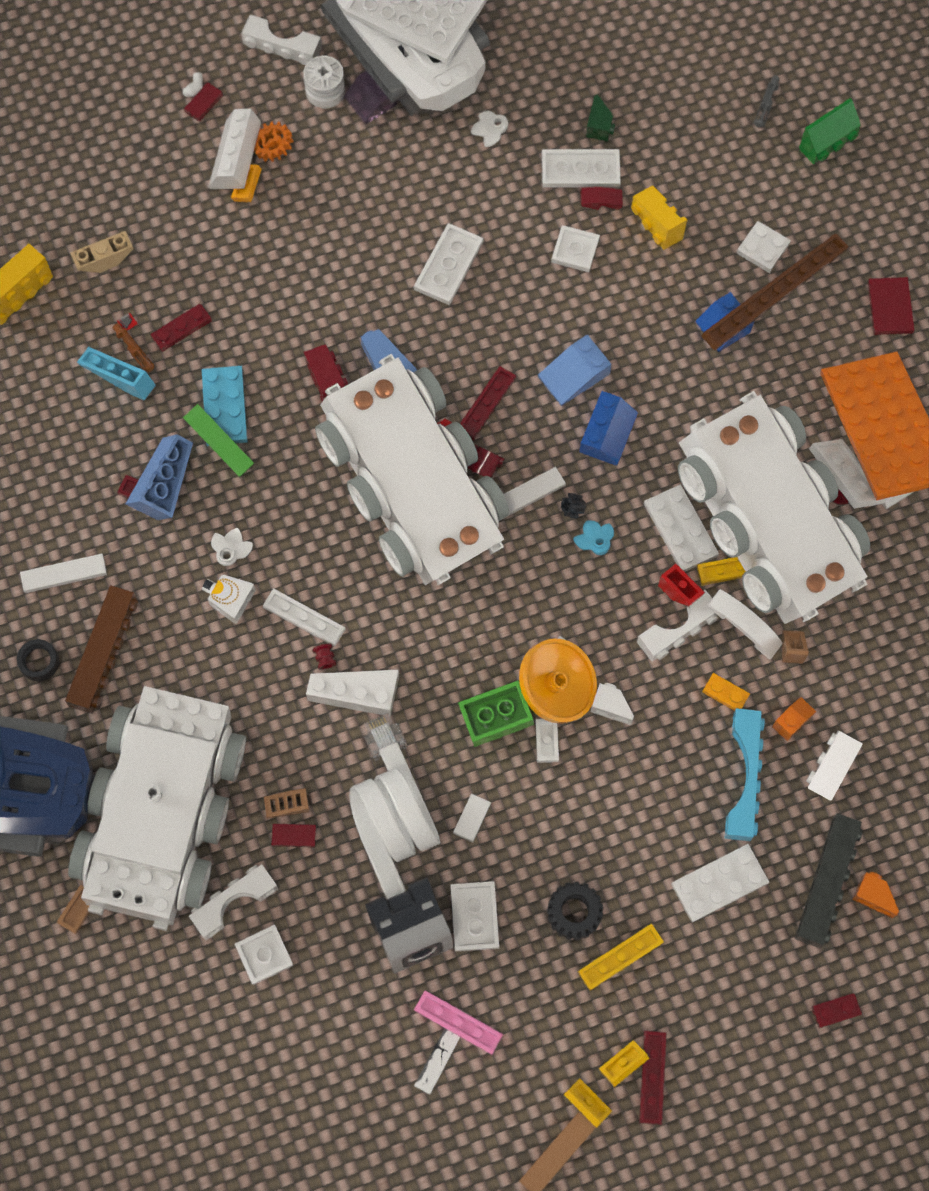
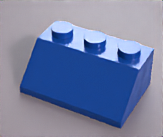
(608, 429)

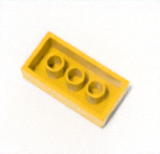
(21, 280)

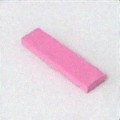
(458, 1022)

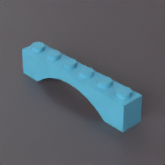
(746, 731)

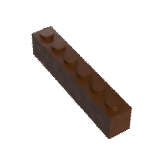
(101, 649)

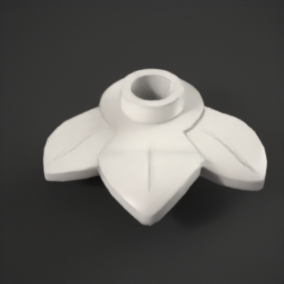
(488, 128)
(232, 545)

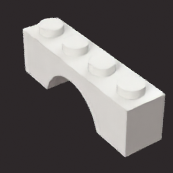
(300, 48)
(657, 640)
(255, 884)

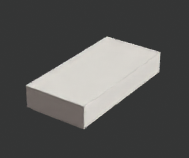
(472, 818)

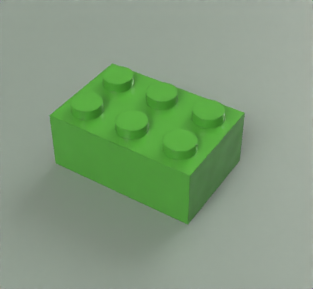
(496, 713)

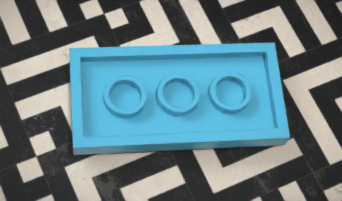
(225, 400)

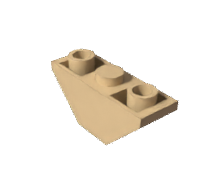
(103, 254)

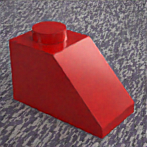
(680, 586)

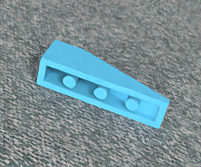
(121, 374)

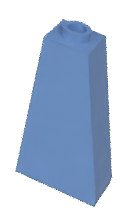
(378, 346)

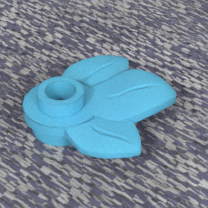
(594, 535)

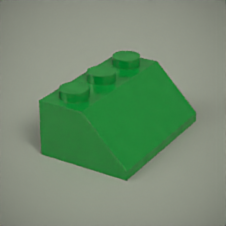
(830, 132)

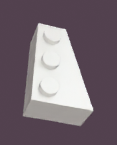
(833, 764)

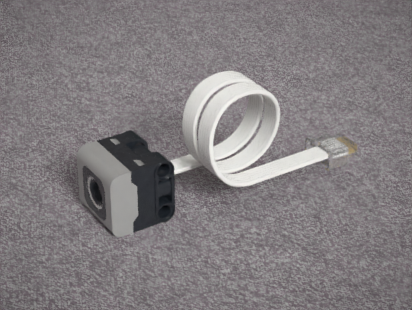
(388, 818)

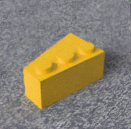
(659, 217)

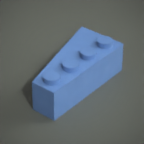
(162, 479)

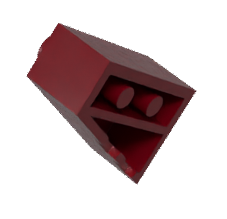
(323, 369)

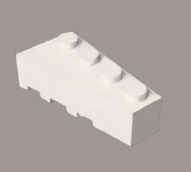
(358, 691)

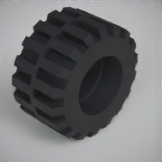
(583, 894)

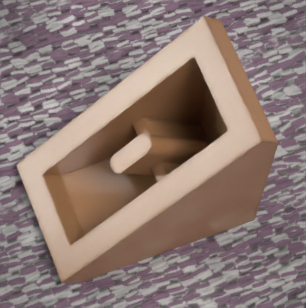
(794, 647)

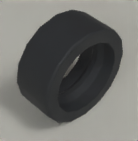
(31, 646)

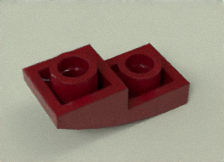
(601, 196)

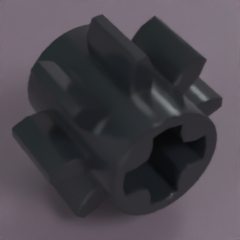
(573, 505)

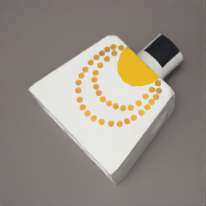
(229, 596)

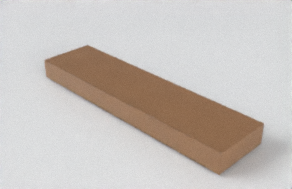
(557, 1153)

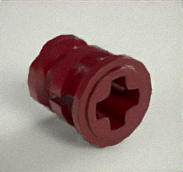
(324, 656)

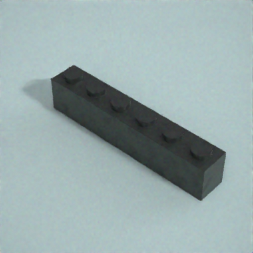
(828, 881)

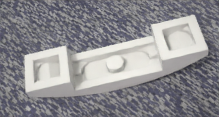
(747, 622)

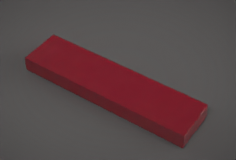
(487, 401)
(653, 1078)

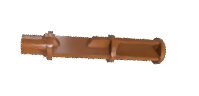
(133, 348)

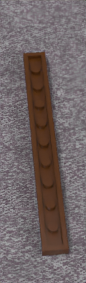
(774, 292)

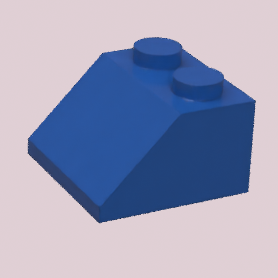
(716, 312)

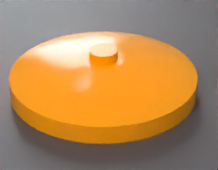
(558, 681)

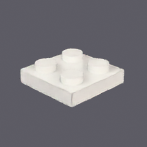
(763, 246)
(575, 248)
(263, 954)

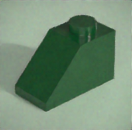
(600, 121)

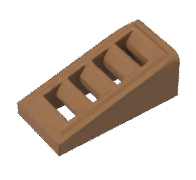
(304, 808)

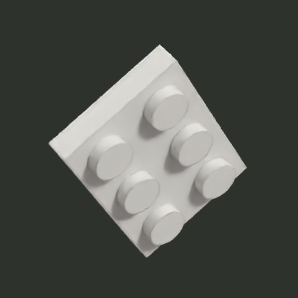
(474, 916)

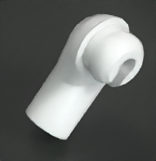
(194, 87)

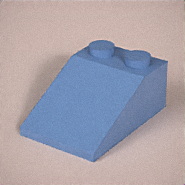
(575, 370)

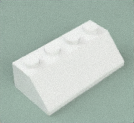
(235, 150)

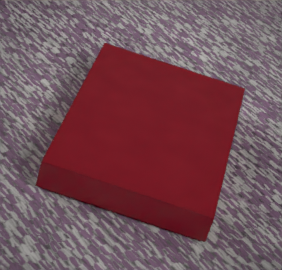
(890, 306)

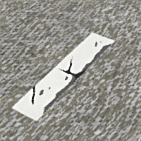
(437, 1061)

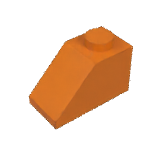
(793, 718)
(876, 894)

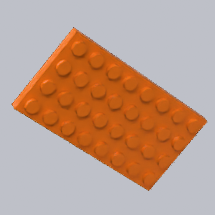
(882, 422)

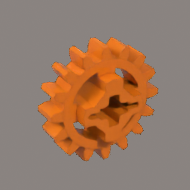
(272, 141)

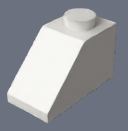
(612, 704)

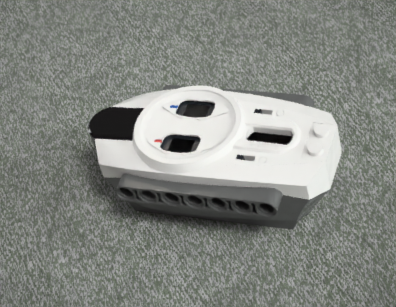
(406, 73)

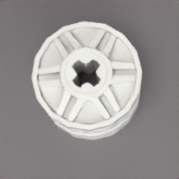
(324, 82)

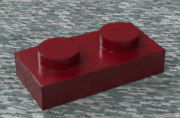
(836, 1010)

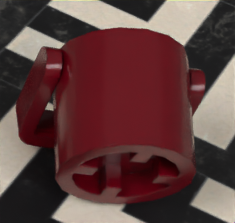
(487, 462)

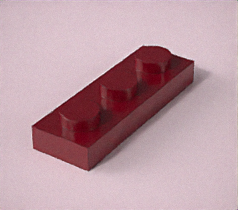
(181, 327)

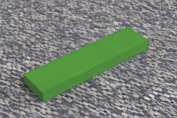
(218, 440)

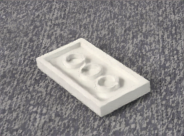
(580, 168)
(448, 264)
(846, 471)
(681, 528)
(720, 883)

